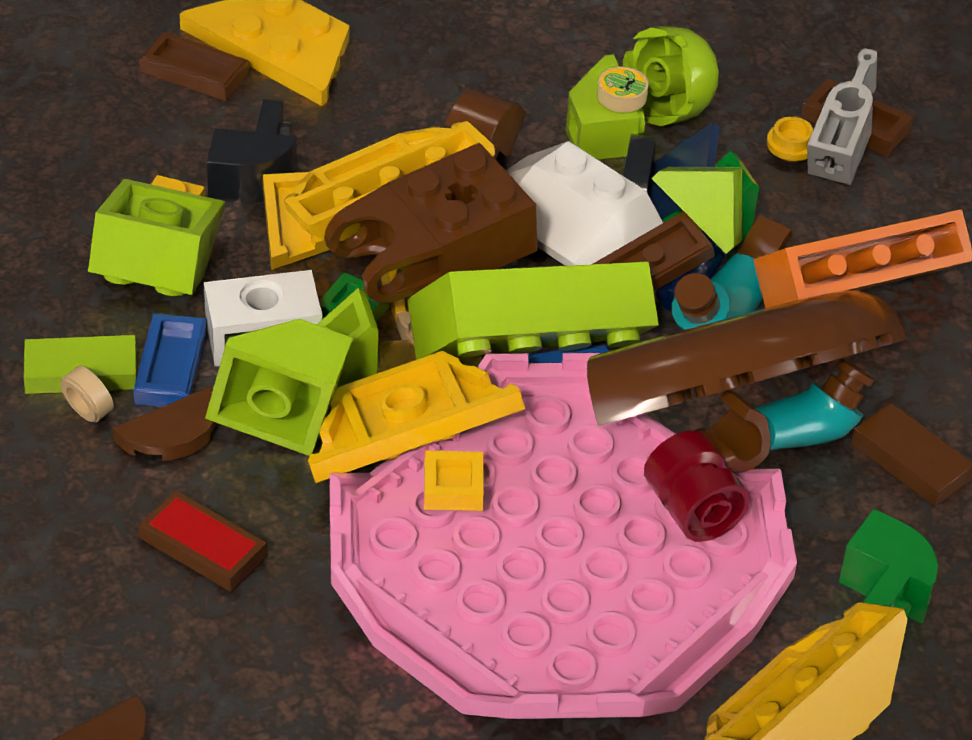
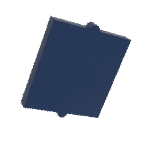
(692, 152)

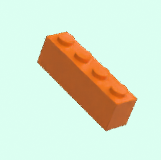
(864, 258)

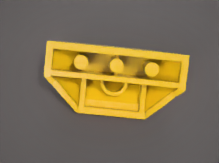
(348, 179)
(821, 684)

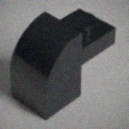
(242, 157)

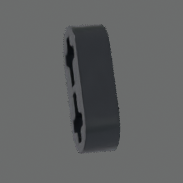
(640, 160)

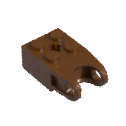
(436, 222)

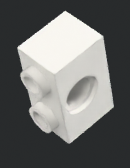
(257, 303)

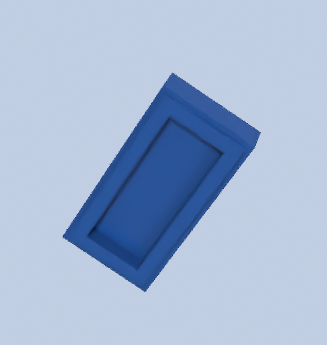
(170, 359)

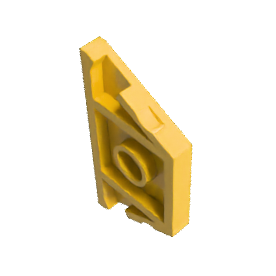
(278, 37)
(405, 410)

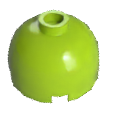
(678, 71)

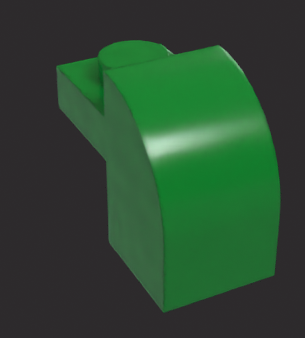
(891, 565)

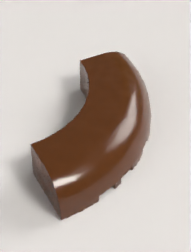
(737, 352)

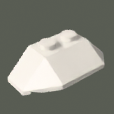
(582, 204)

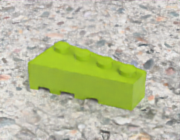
(533, 309)

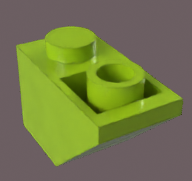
(594, 127)

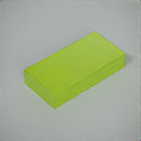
(108, 357)

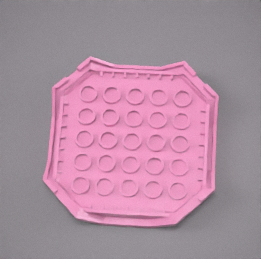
(570, 578)

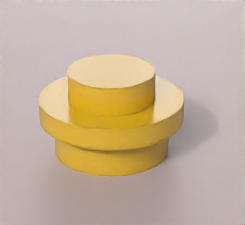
(790, 139)

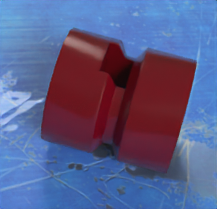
(696, 486)

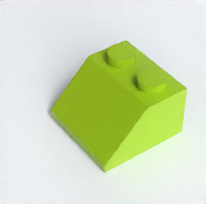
(154, 237)
(279, 382)

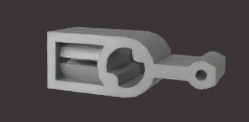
(845, 124)

